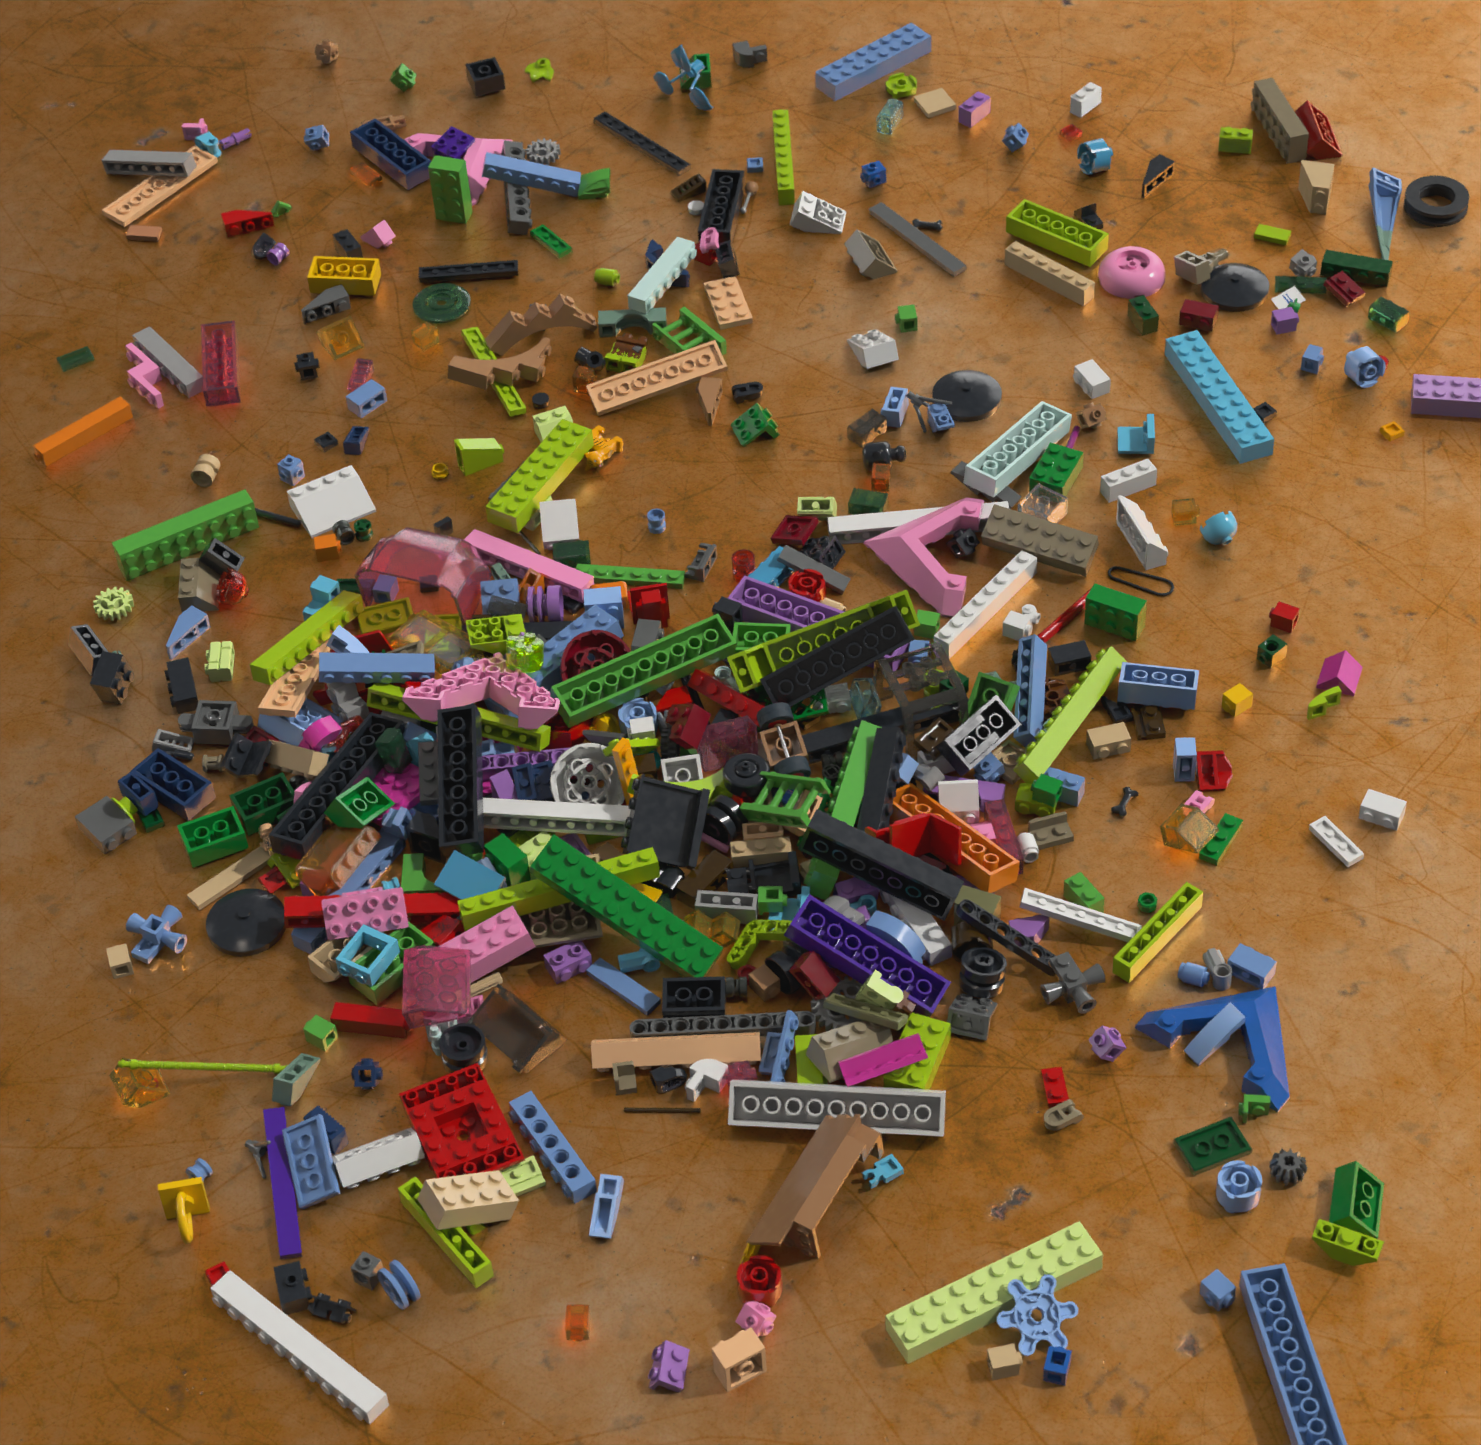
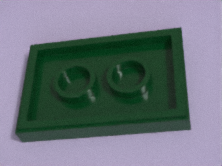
(1212, 1146)

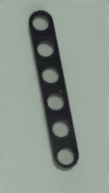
(1011, 934)

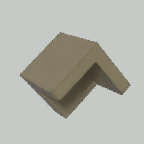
(624, 1078)

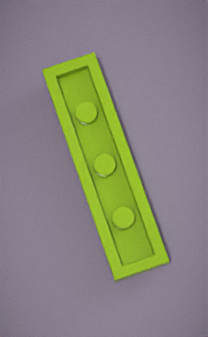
(638, 746)

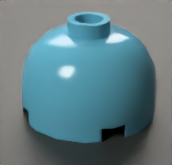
(1220, 528)

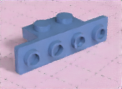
(777, 1049)

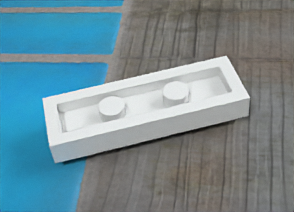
(1336, 841)

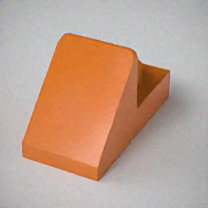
(531, 579)

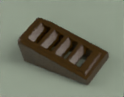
(694, 186)

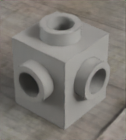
(1303, 264)

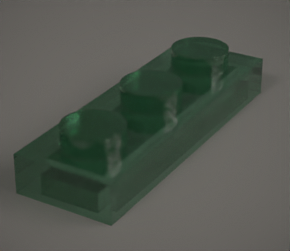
(1303, 284)

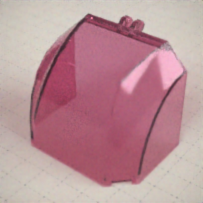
(428, 560)

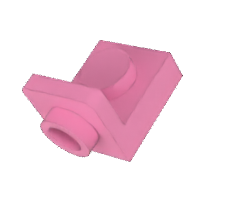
(193, 130)

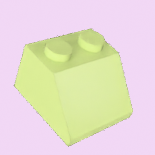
(546, 421)

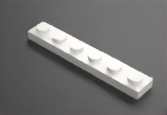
(1078, 915)

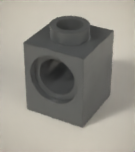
(365, 1270)

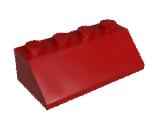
(1321, 139)

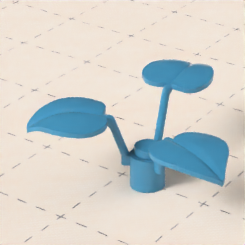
(692, 70)

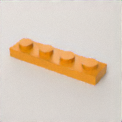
(625, 765)

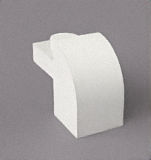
(703, 1074)

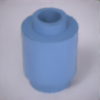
(1193, 974)

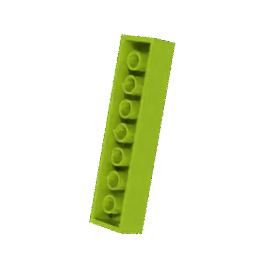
(539, 476)

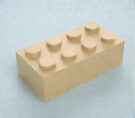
(468, 1199)

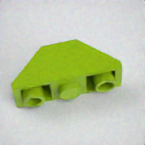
(1346, 1244)

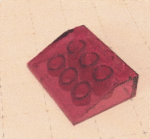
(436, 985)

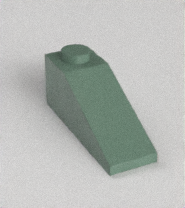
(293, 1079)

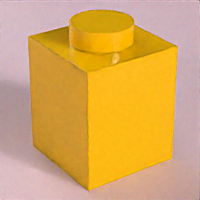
(1237, 700)

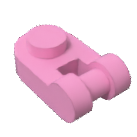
(709, 240)
(1197, 796)

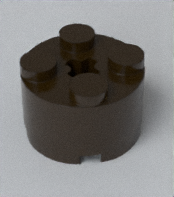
(967, 937)

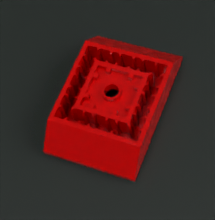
(458, 1107)

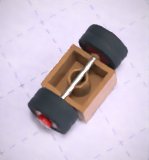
(783, 740)

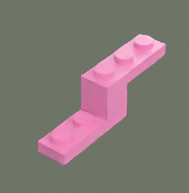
(144, 375)

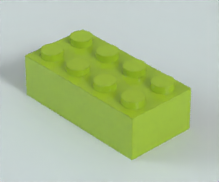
(935, 1039)

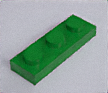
(1218, 845)

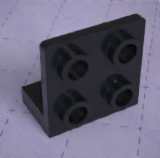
(824, 550)
(245, 757)

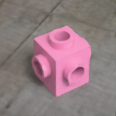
(756, 1316)

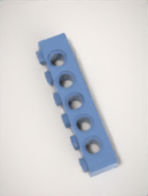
(534, 1119)

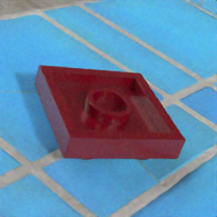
(794, 530)

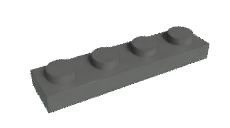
(428, 773)

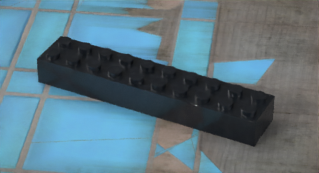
(350, 765)

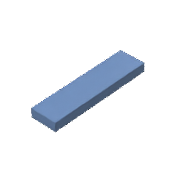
(623, 986)

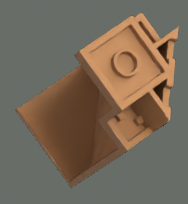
(815, 1182)

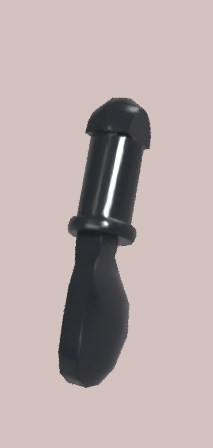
(180, 754)

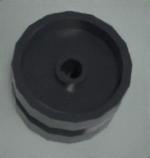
(723, 819)
(982, 972)
(462, 1047)

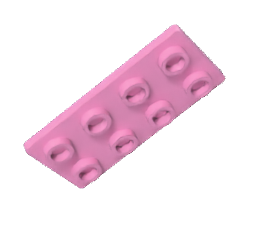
(372, 907)

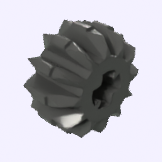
(1288, 1167)

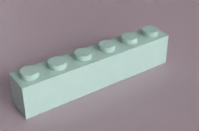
(661, 275)

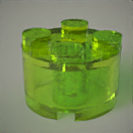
(524, 653)

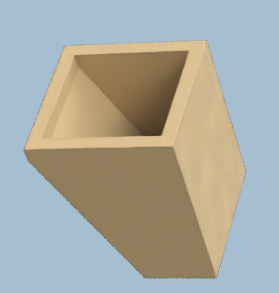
(1316, 185)

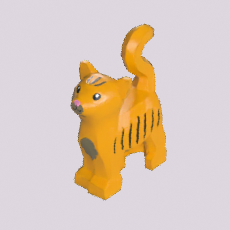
(602, 448)

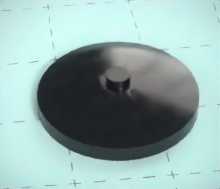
(1236, 287)
(972, 395)
(246, 922)

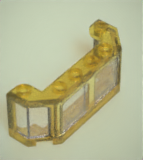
(438, 637)

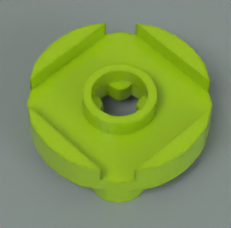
(901, 85)

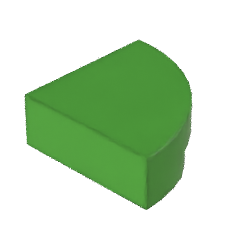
(280, 208)

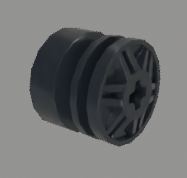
(782, 961)

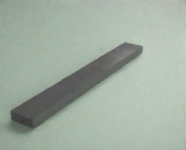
(917, 239)

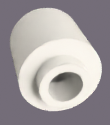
(1028, 847)

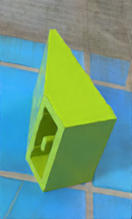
(492, 632)

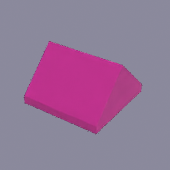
(1340, 671)

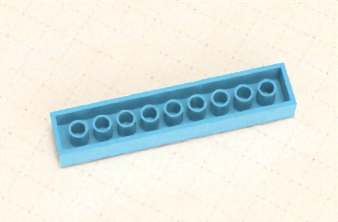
(1219, 397)

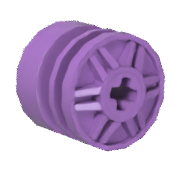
(545, 604)

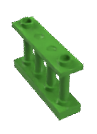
(695, 326)
(786, 815)

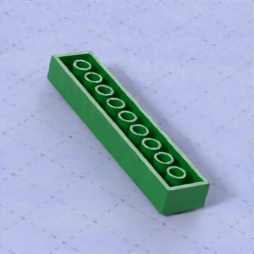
(625, 909)

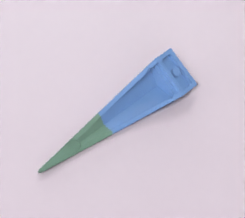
(1385, 197)

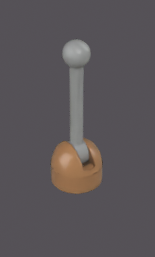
(751, 189)

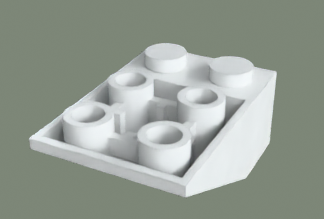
(817, 215)
(873, 348)

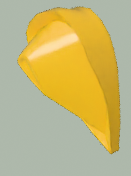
(605, 722)

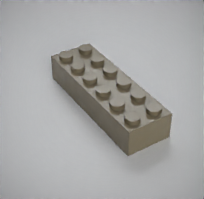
(1279, 120)
(1046, 540)

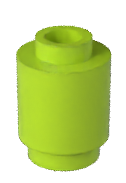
(607, 276)

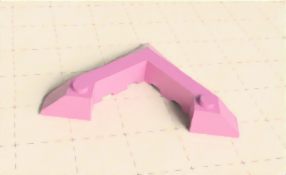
(473, 155)
(909, 558)
(481, 681)

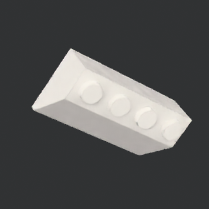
(1140, 534)
(378, 1157)

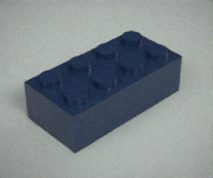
(175, 784)

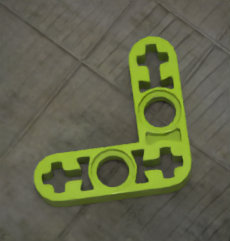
(752, 934)

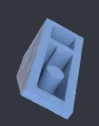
(187, 629)

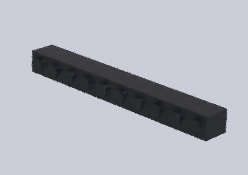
(837, 737)

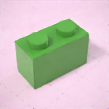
(1082, 892)

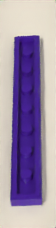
(282, 1185)

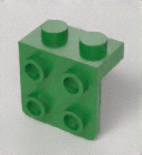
(754, 423)

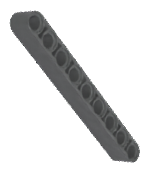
(721, 1025)

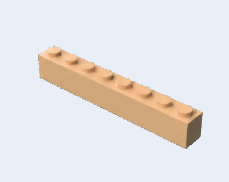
(676, 1050)

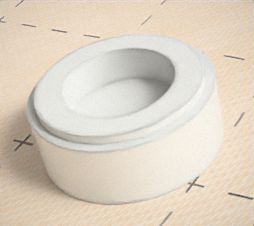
(695, 207)

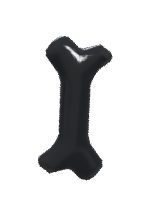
(931, 225)
(1128, 795)

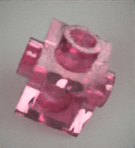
(740, 1071)

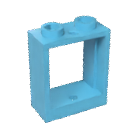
(372, 938)

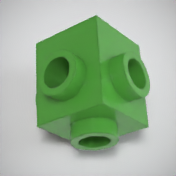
(403, 77)

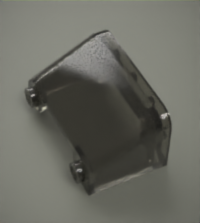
(516, 1029)

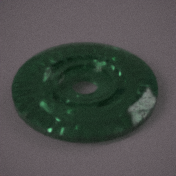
(441, 313)

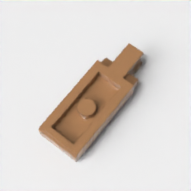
(391, 122)

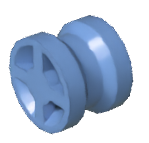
(200, 1169)

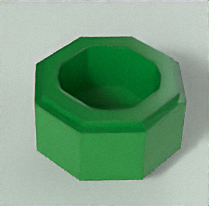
(1147, 902)

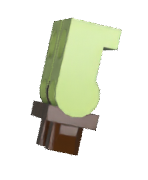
(881, 994)

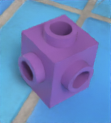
(1107, 1043)

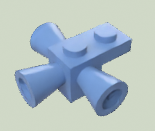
(156, 933)

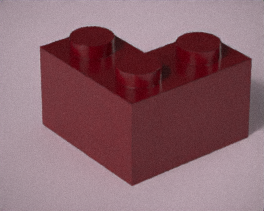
(687, 724)

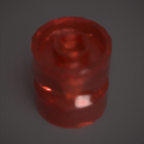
(742, 564)

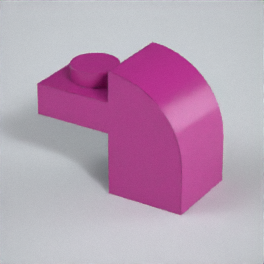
(320, 733)

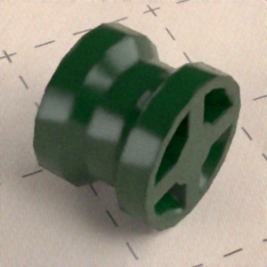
(363, 530)

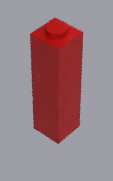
(369, 1020)

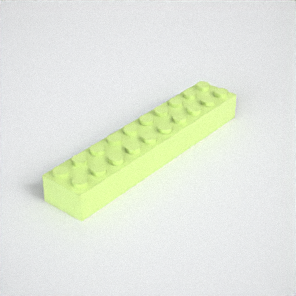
(982, 1295)

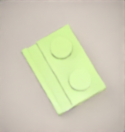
(524, 1176)

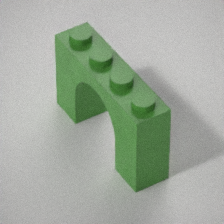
(414, 874)

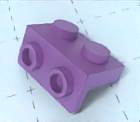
(668, 1366)

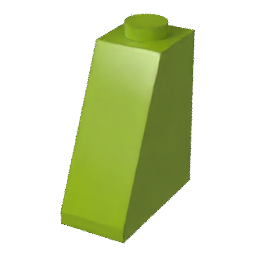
(477, 454)

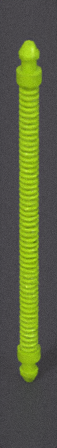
(133, 1064)

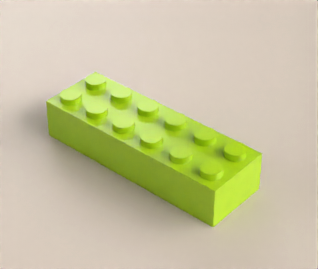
(1057, 232)

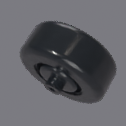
(743, 775)

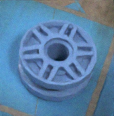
(398, 1284)

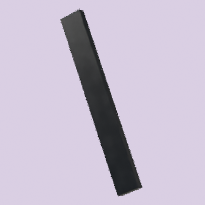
(642, 143)

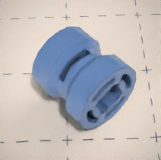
(656, 521)

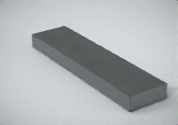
(799, 561)

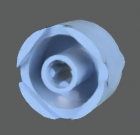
(1364, 366)
(636, 709)
(1238, 1186)

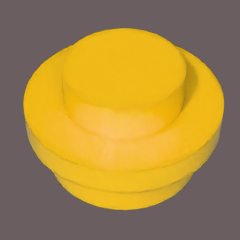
(439, 470)

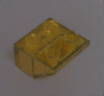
(1188, 829)

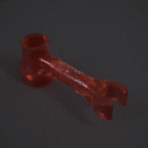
(347, 727)

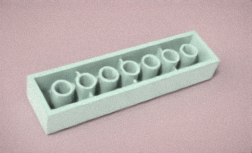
(1017, 449)

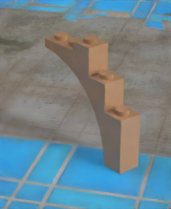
(538, 317)
(505, 371)

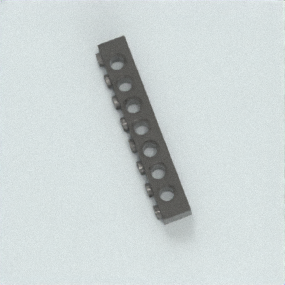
(516, 195)

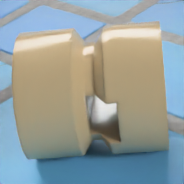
(205, 470)

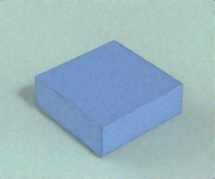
(755, 165)

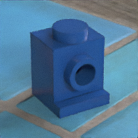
(1057, 1365)

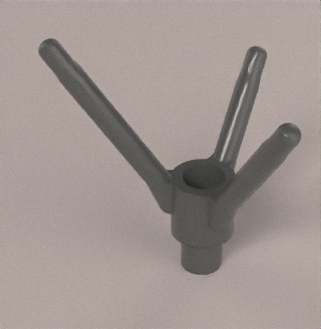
(919, 400)
(258, 1150)

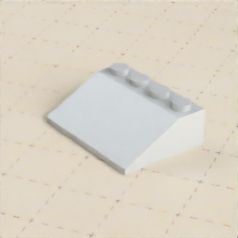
(329, 500)

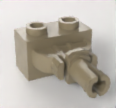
(1197, 268)

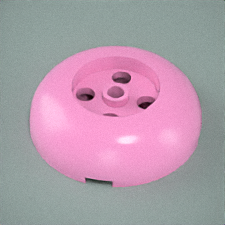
(1131, 272)

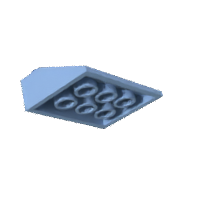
(291, 729)

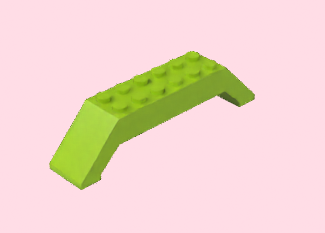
(771, 655)

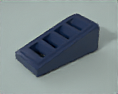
(355, 440)

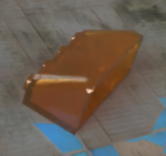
(335, 857)

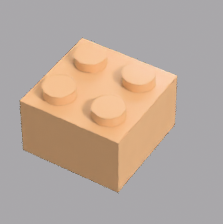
(739, 1359)

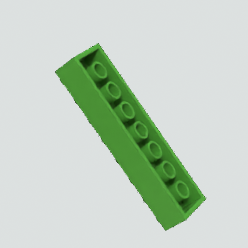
(185, 534)

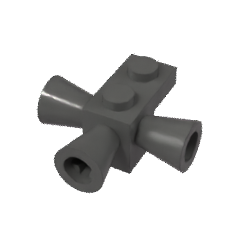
(1072, 983)

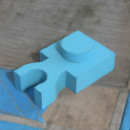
(885, 1170)

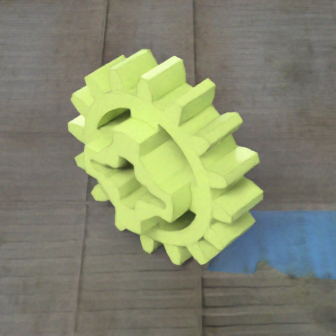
(113, 603)

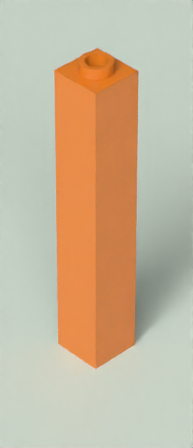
(82, 431)

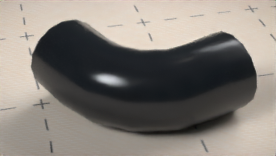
(590, 359)

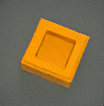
(1391, 431)

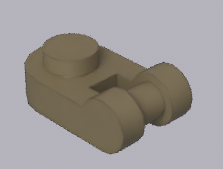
(1056, 1119)

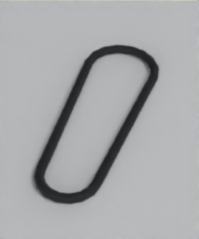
(1144, 574)

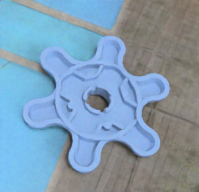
(1052, 1314)

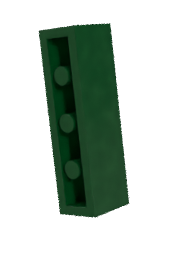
(1357, 267)

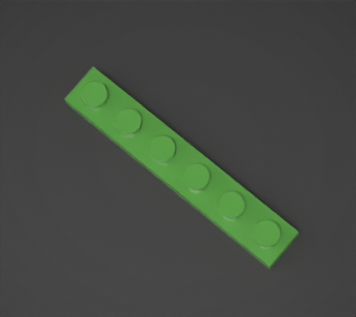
(633, 575)

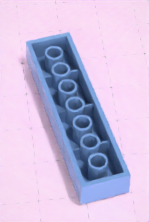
(873, 61)
(550, 674)

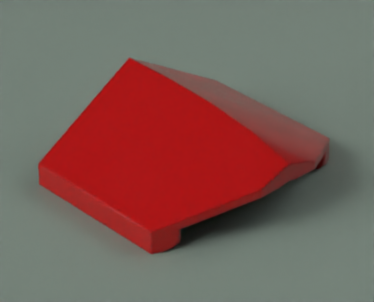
(1213, 770)

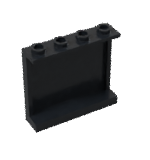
(666, 819)

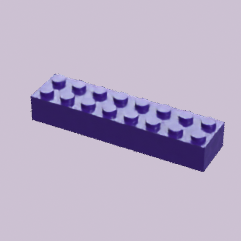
(861, 952)

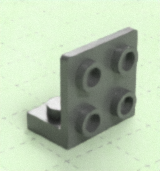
(971, 1016)

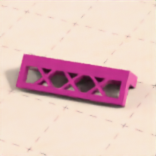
(882, 1059)

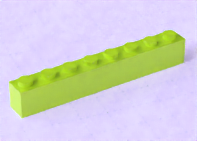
(783, 157)
(306, 637)

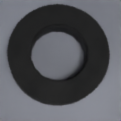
(1434, 215)

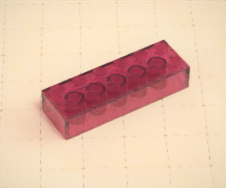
(220, 363)

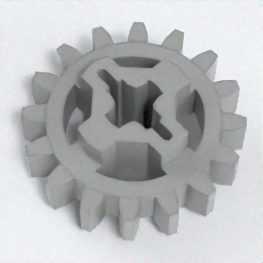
(543, 151)

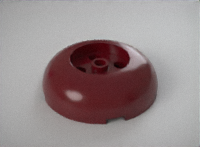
(600, 643)

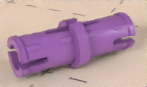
(235, 138)

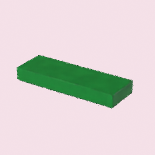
(551, 241)

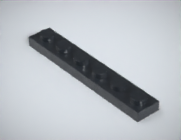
(468, 271)

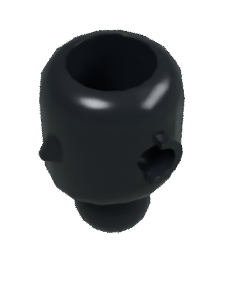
(882, 453)

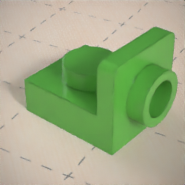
(1254, 1105)

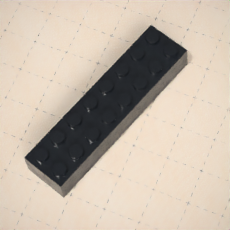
(838, 658)
(460, 780)
(880, 865)

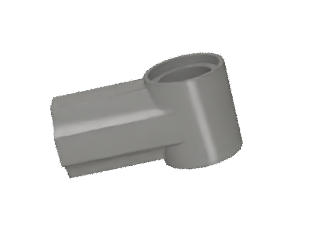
(928, 776)
(1219, 970)

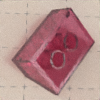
(727, 740)

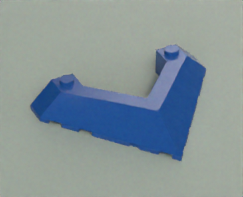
(1260, 1032)

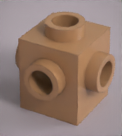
(326, 51)
(1091, 415)

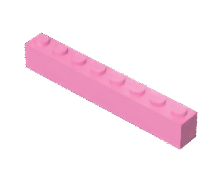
(518, 560)

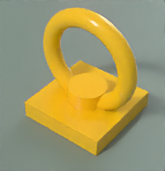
(182, 1200)

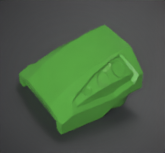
(595, 184)

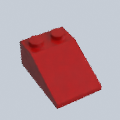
(565, 737)

